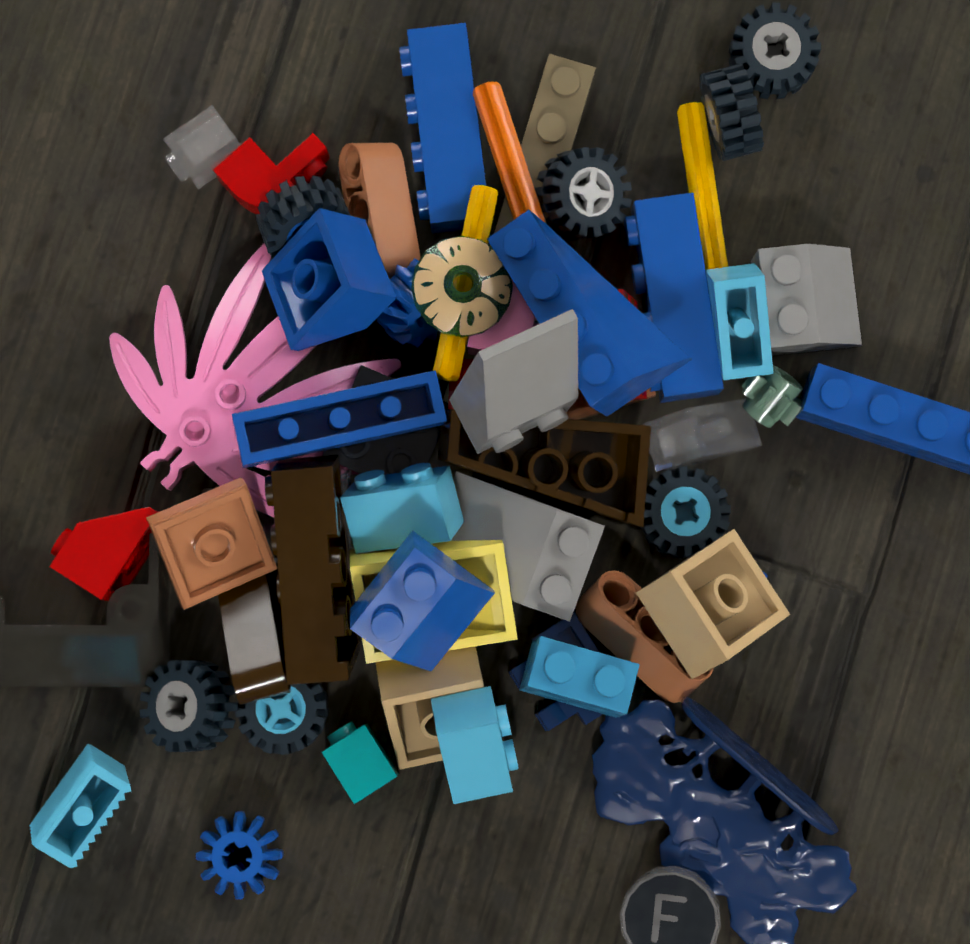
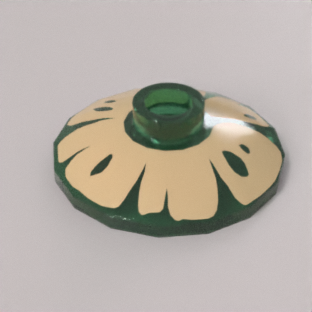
(456, 311)

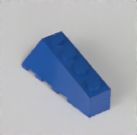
(617, 344)

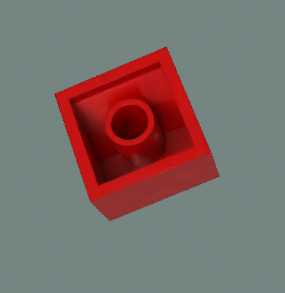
(104, 551)

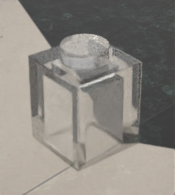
(200, 147)

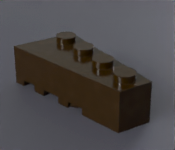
(576, 463)
(312, 569)

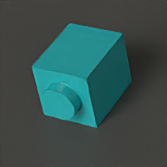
(359, 761)

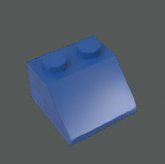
(328, 280)
(418, 604)

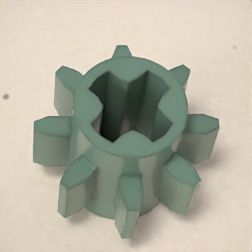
(772, 397)

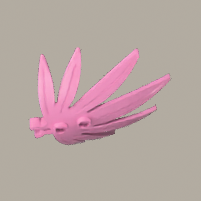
(200, 409)

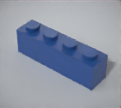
(446, 120)
(676, 290)
(887, 417)
(339, 419)

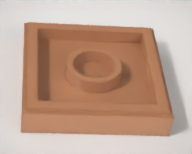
(212, 543)

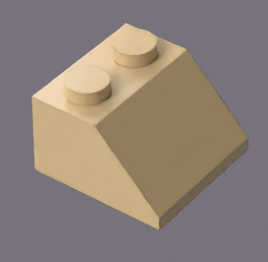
(713, 604)
(407, 701)

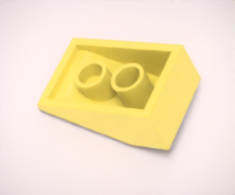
(482, 559)

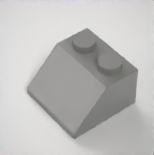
(809, 298)

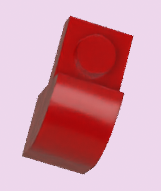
(251, 174)

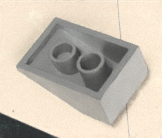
(520, 384)
(543, 545)

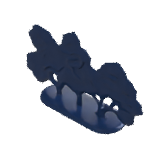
(720, 830)

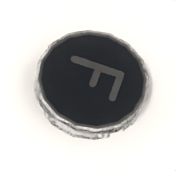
(670, 908)

